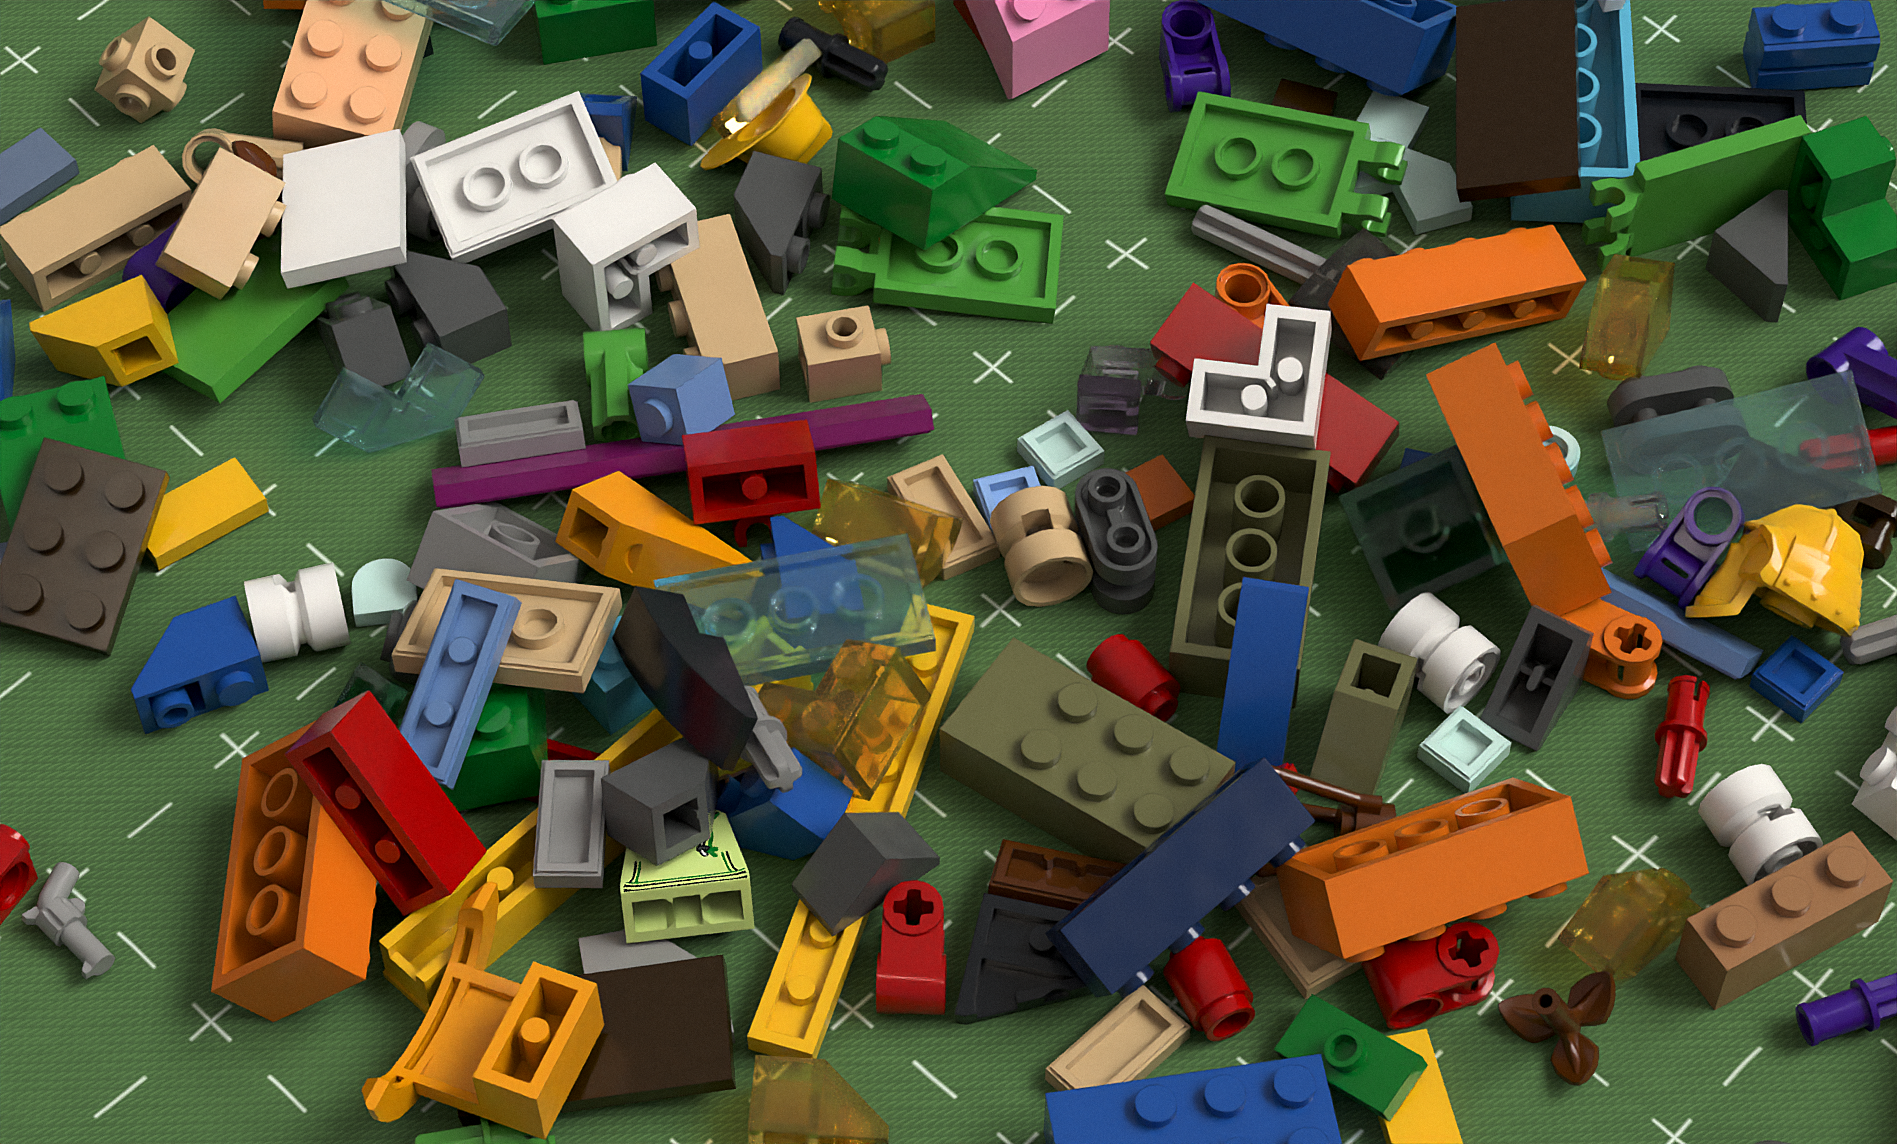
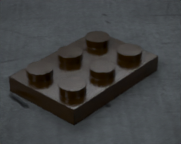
(78, 545)

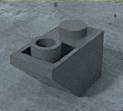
(776, 213)
(449, 306)
(363, 338)
(662, 801)

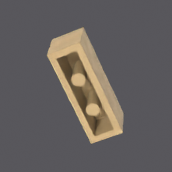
(93, 227)
(722, 310)

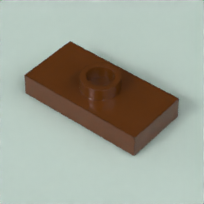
(1048, 875)

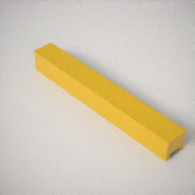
(422, 944)

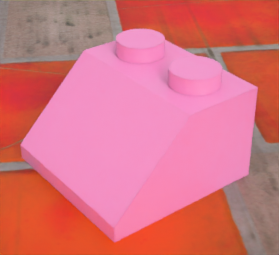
(1039, 37)

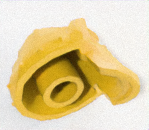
(1798, 563)

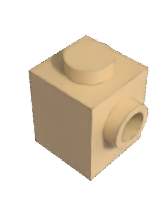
(841, 353)

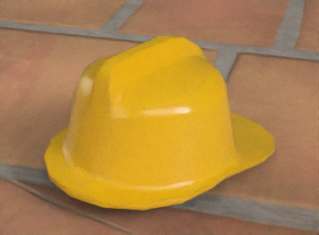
(785, 128)

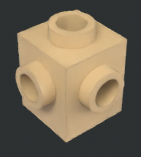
(144, 70)

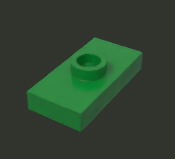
(1354, 1056)

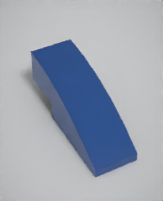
(1262, 671)

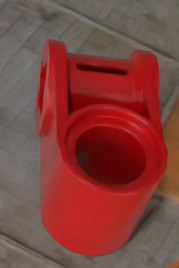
(912, 957)
(1433, 975)

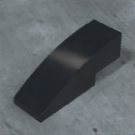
(686, 674)

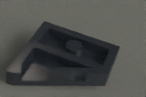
(1014, 962)

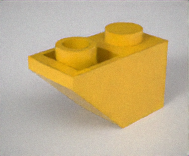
(110, 335)

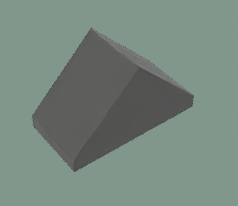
(1752, 255)
(1538, 678)
(860, 866)

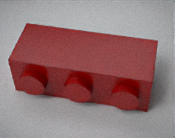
(386, 803)

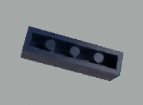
(1180, 879)

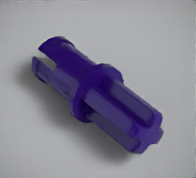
(1848, 1010)

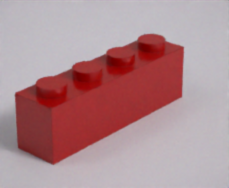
(1210, 330)

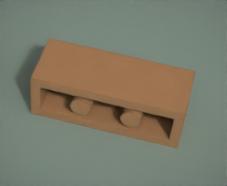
(1783, 920)

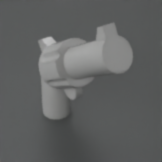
(65, 921)

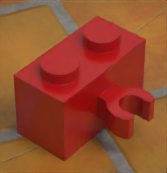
(751, 474)

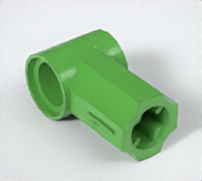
(612, 363)

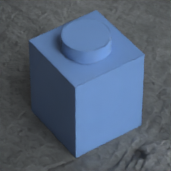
(681, 398)

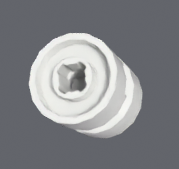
(297, 612)
(1451, 659)
(1755, 819)

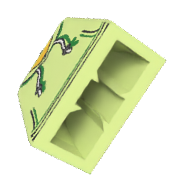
(690, 894)

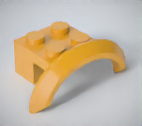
(492, 1041)

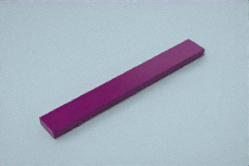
(640, 459)

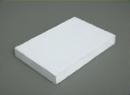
(513, 177)
(344, 209)

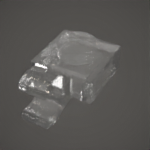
(1132, 364)

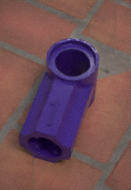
(1871, 367)

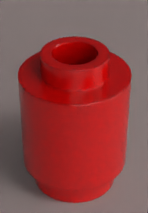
(1134, 675)
(1210, 988)

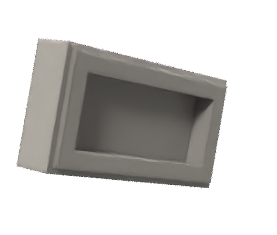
(519, 433)
(570, 825)

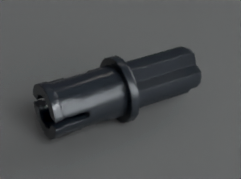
(837, 55)

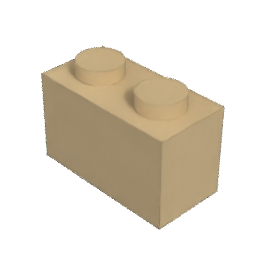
(222, 224)

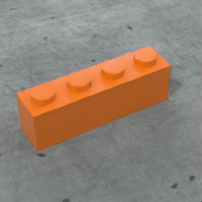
(1455, 291)

